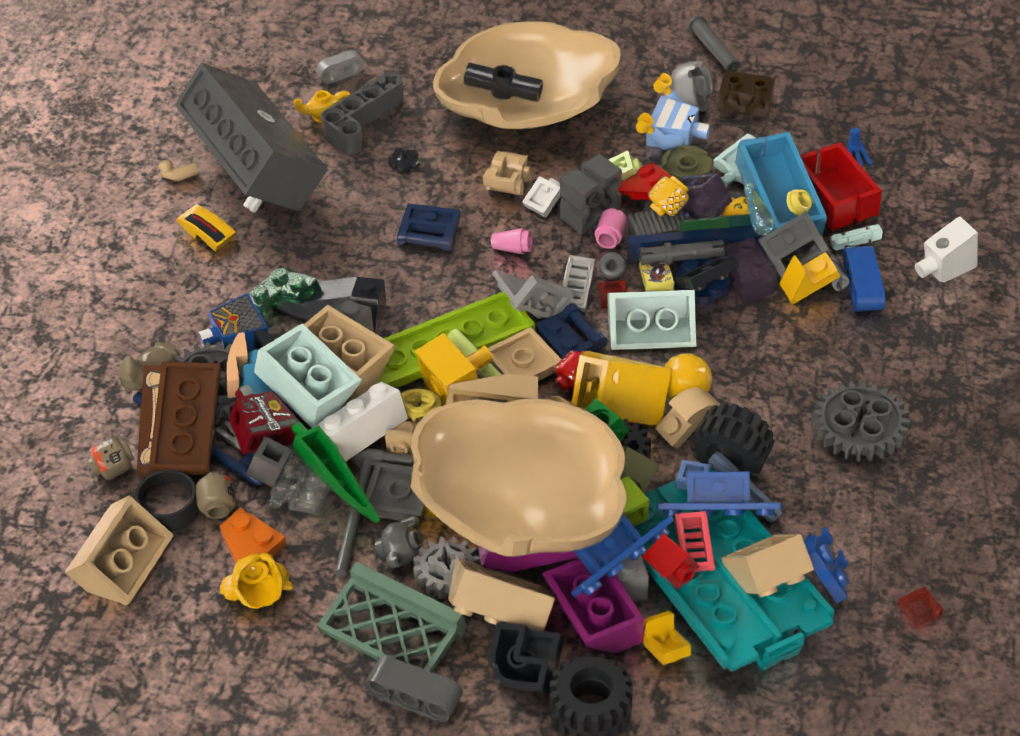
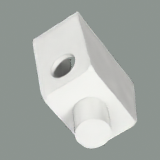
(950, 252)

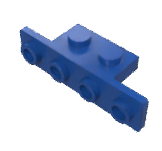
(719, 491)
(608, 554)

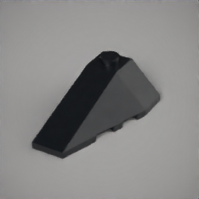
(333, 292)

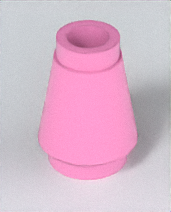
(513, 241)

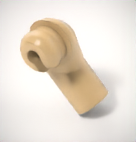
(178, 174)

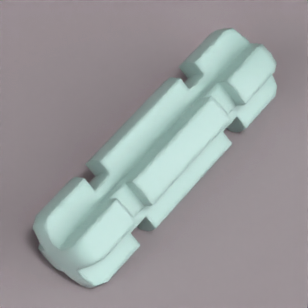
(856, 237)

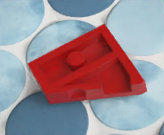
(642, 182)

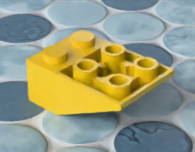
(623, 385)

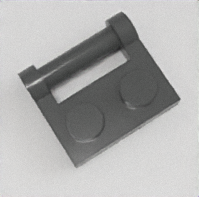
(789, 239)

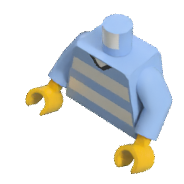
(672, 121)

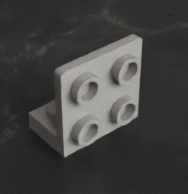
(534, 295)

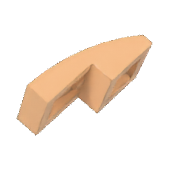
(236, 359)

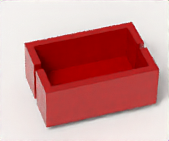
(842, 186)

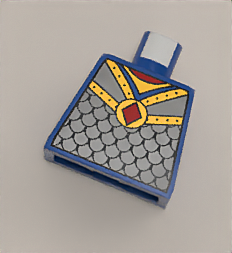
(233, 318)

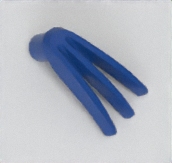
(856, 146)

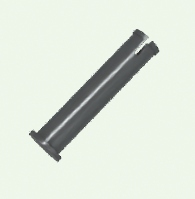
(713, 43)

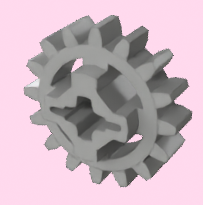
(432, 564)

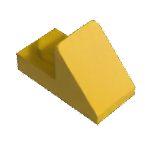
(804, 280)

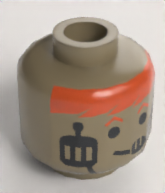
(110, 458)
(216, 495)

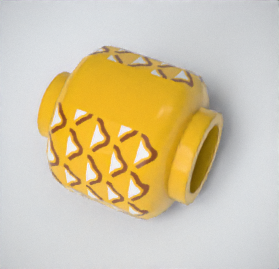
(668, 196)

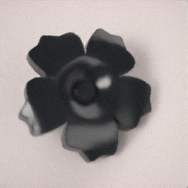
(404, 160)

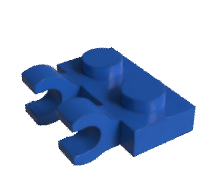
(827, 568)

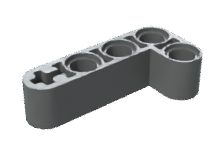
(345, 118)

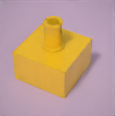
(444, 364)

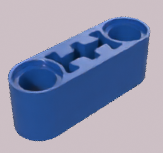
(864, 278)

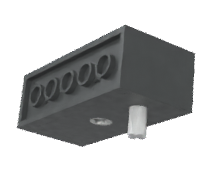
(250, 138)

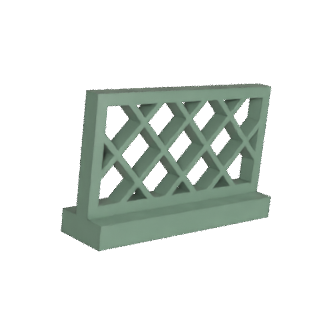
(399, 597)

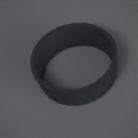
(180, 518)

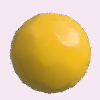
(688, 372)

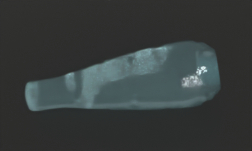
(759, 214)

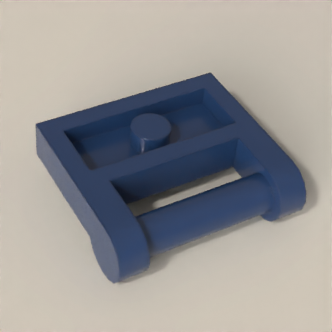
(430, 220)
(563, 339)

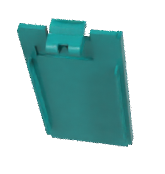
(719, 608)

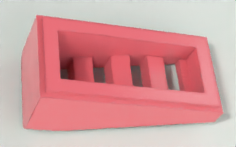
(690, 521)

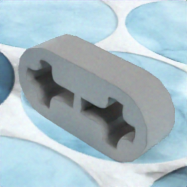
(340, 66)

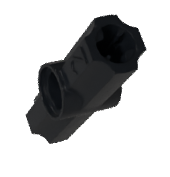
(503, 82)

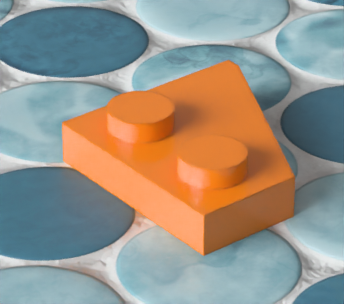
(250, 536)

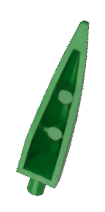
(329, 466)

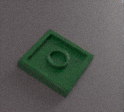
(715, 222)

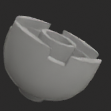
(692, 84)

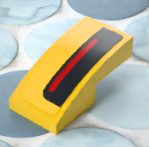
(207, 226)

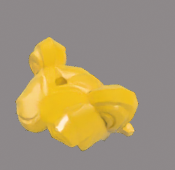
(256, 581)

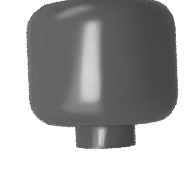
(613, 266)

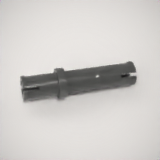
(679, 252)

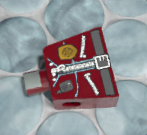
(258, 417)

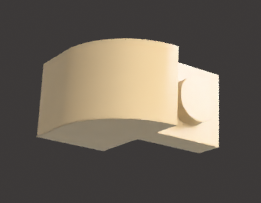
(685, 415)

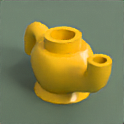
(318, 103)

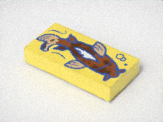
(656, 277)

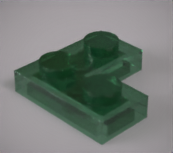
(283, 284)

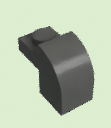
(269, 461)

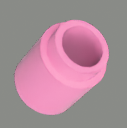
(611, 228)

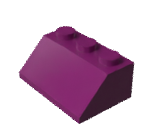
(605, 617)

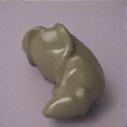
(132, 370)

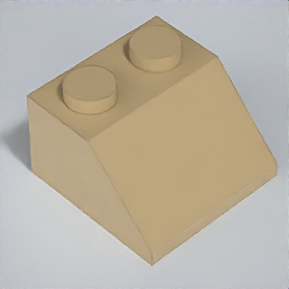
(769, 564)

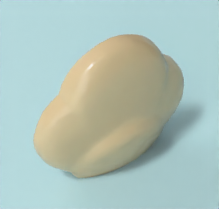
(569, 62)
(520, 474)

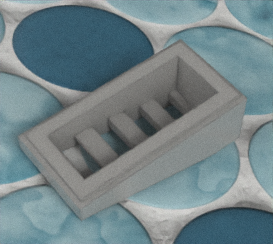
(584, 269)

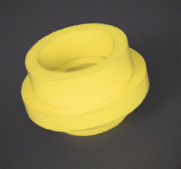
(799, 201)

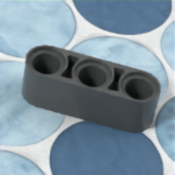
(413, 688)

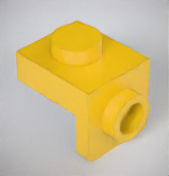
(663, 640)

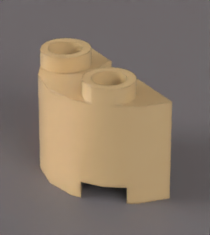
(507, 173)

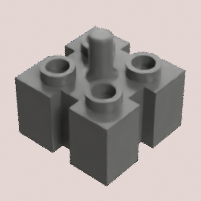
(589, 193)

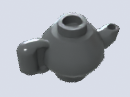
(400, 542)

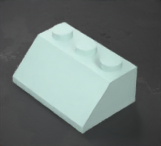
(652, 319)
(306, 374)

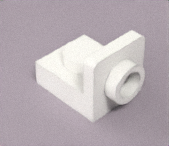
(543, 196)

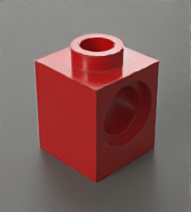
(671, 561)

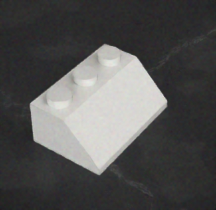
(365, 419)

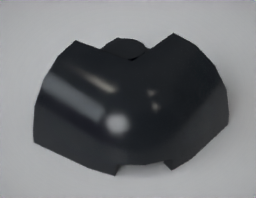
(525, 657)

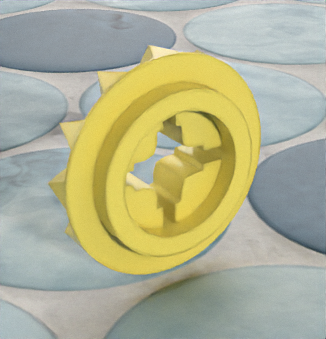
(427, 399)

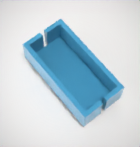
(777, 175)

